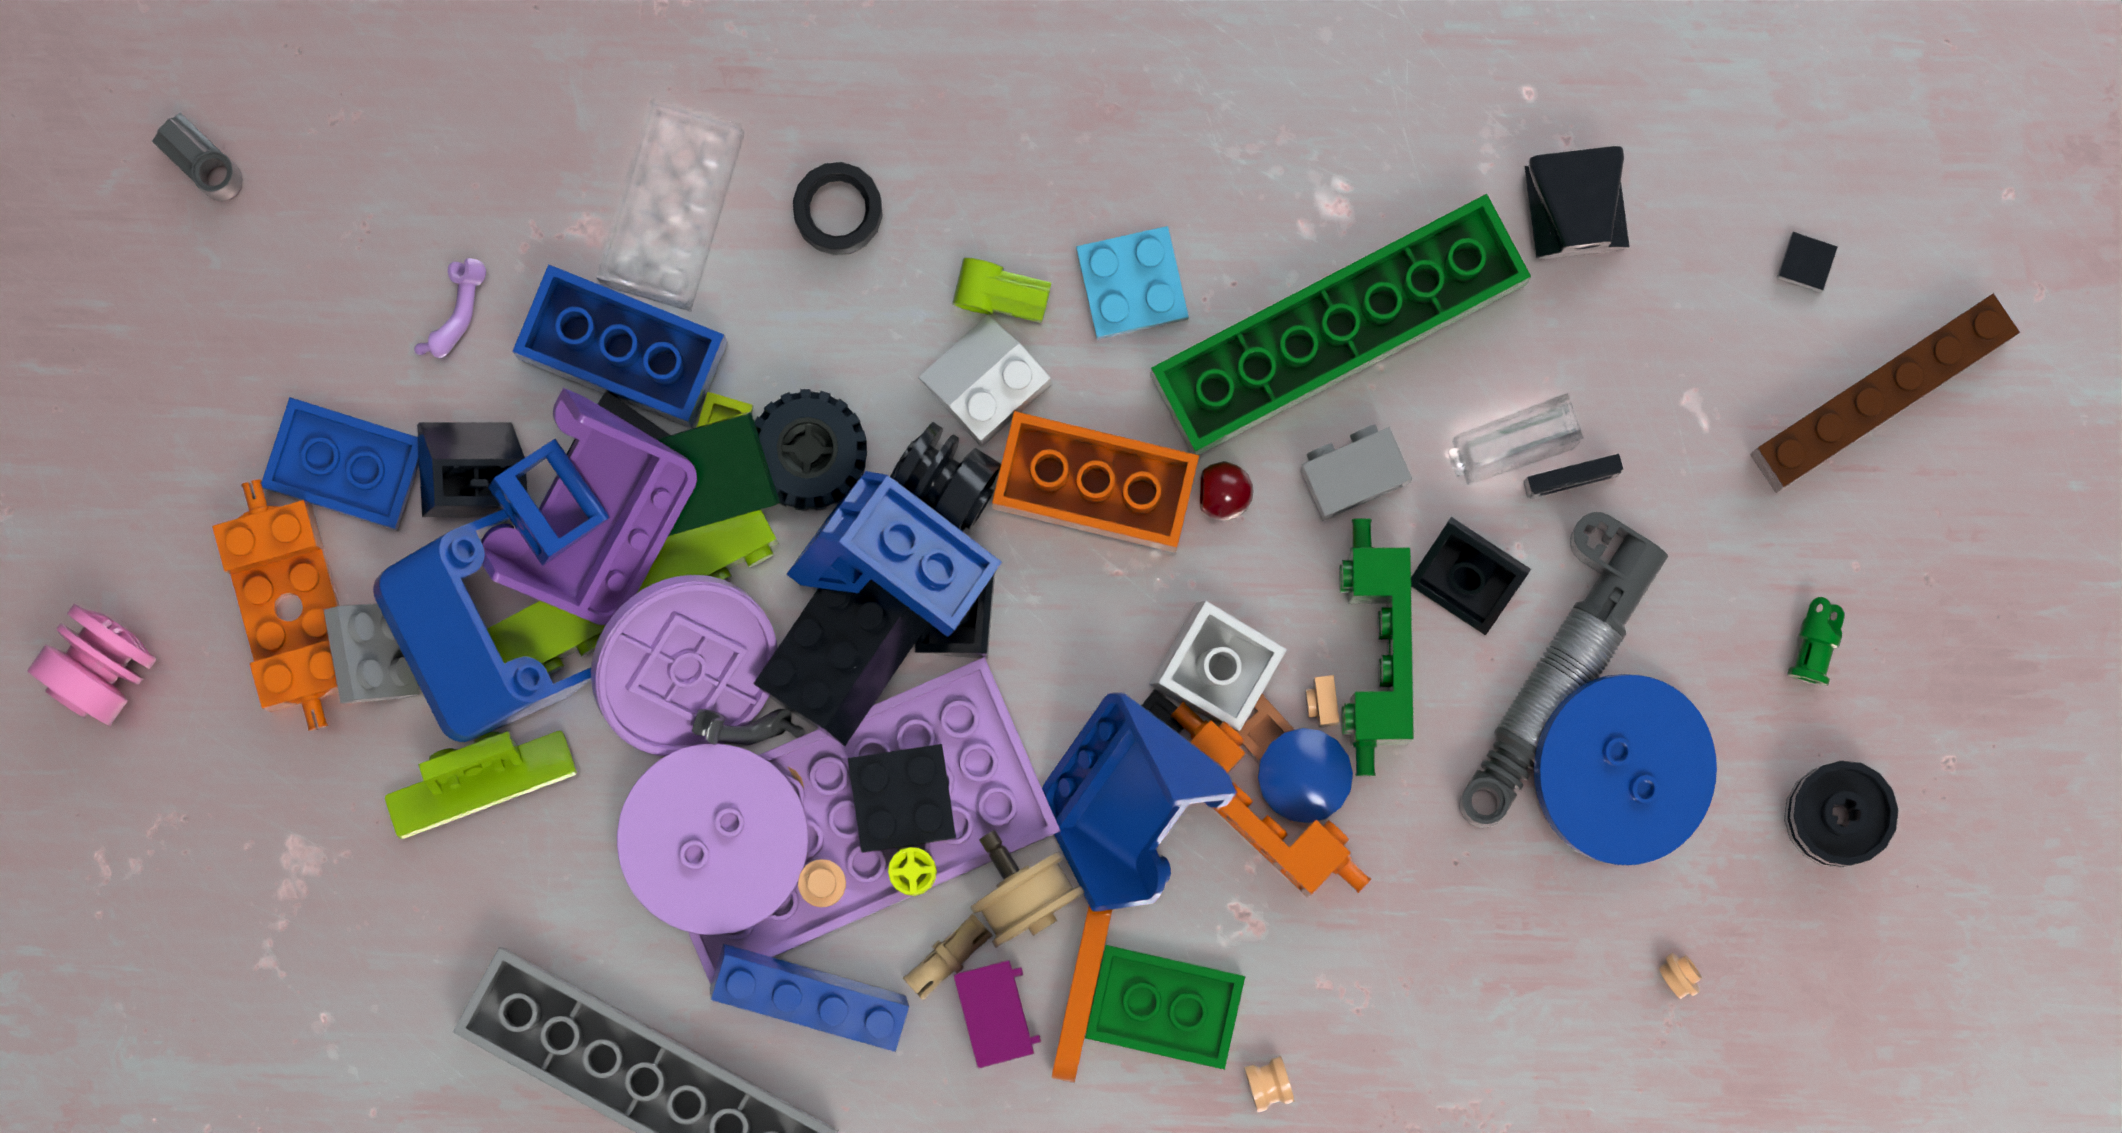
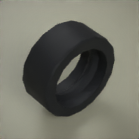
(834, 173)

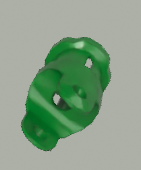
(1819, 639)

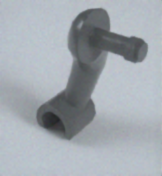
(773, 724)

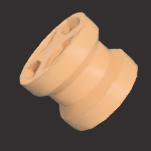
(1269, 1084)

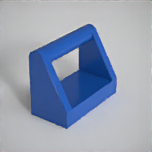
(528, 517)

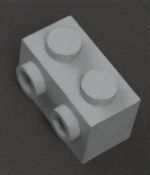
(1355, 472)

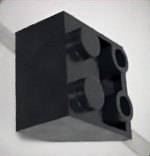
(461, 463)

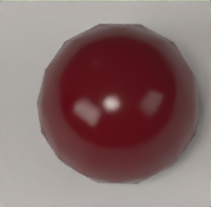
(1225, 491)

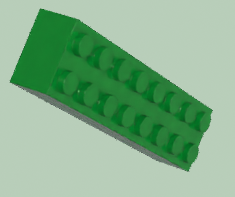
(1340, 325)

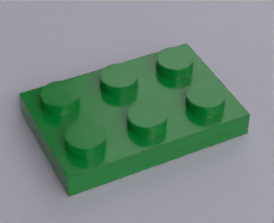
(1165, 1007)

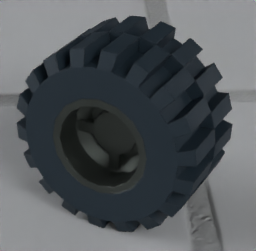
(812, 448)

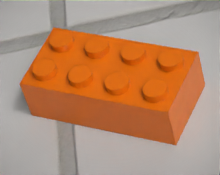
(1095, 482)

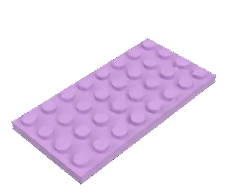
(988, 789)

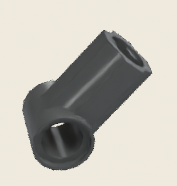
(197, 157)

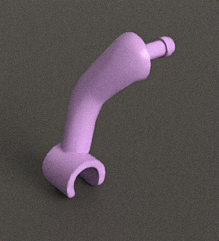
(468, 277)

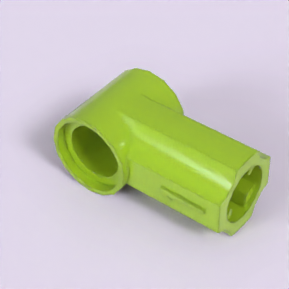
(990, 289)

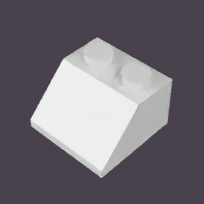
(986, 380)
(1218, 665)

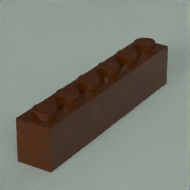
(1884, 393)

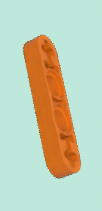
(1081, 995)

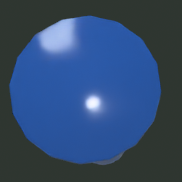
(1305, 775)

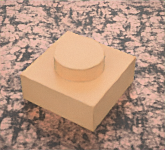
(1322, 701)

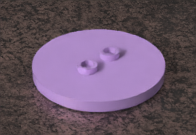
(678, 652)
(712, 839)

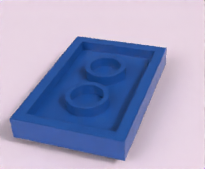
(342, 464)

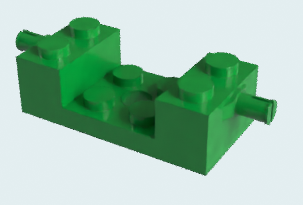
(1380, 578)

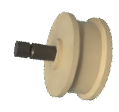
(1025, 895)

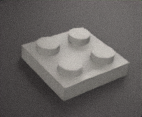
(367, 656)

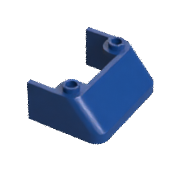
(451, 647)

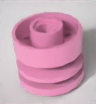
(86, 672)

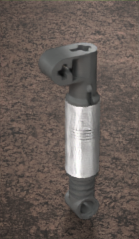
(1572, 659)

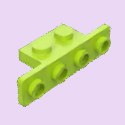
(478, 778)

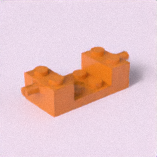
(274, 556)
(1313, 853)

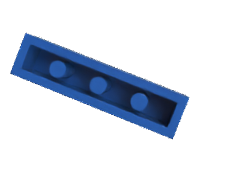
(809, 997)

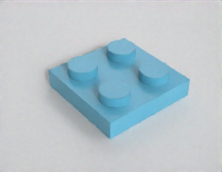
(1132, 282)

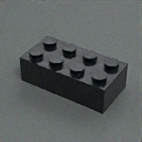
(840, 657)

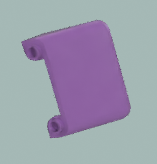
(639, 487)

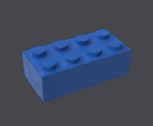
(620, 346)

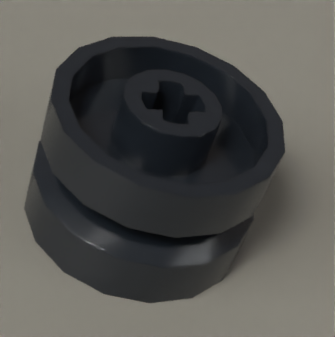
(1869, 810)

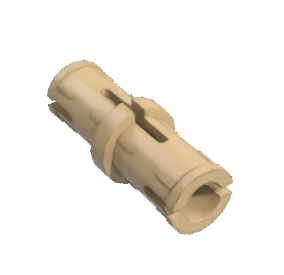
(947, 957)

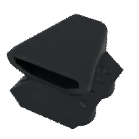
(1577, 202)

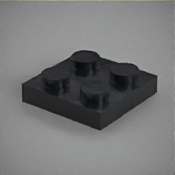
(901, 798)

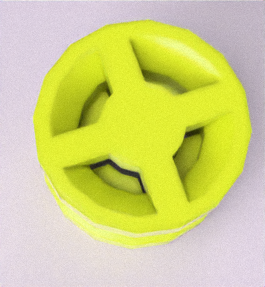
(906, 869)

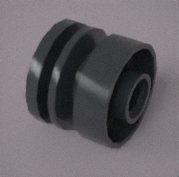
(948, 487)

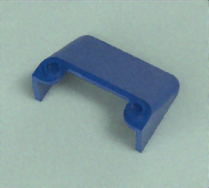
(1122, 795)

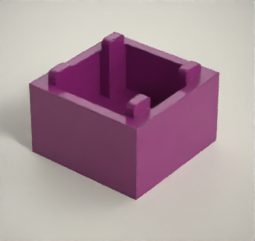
(994, 1014)

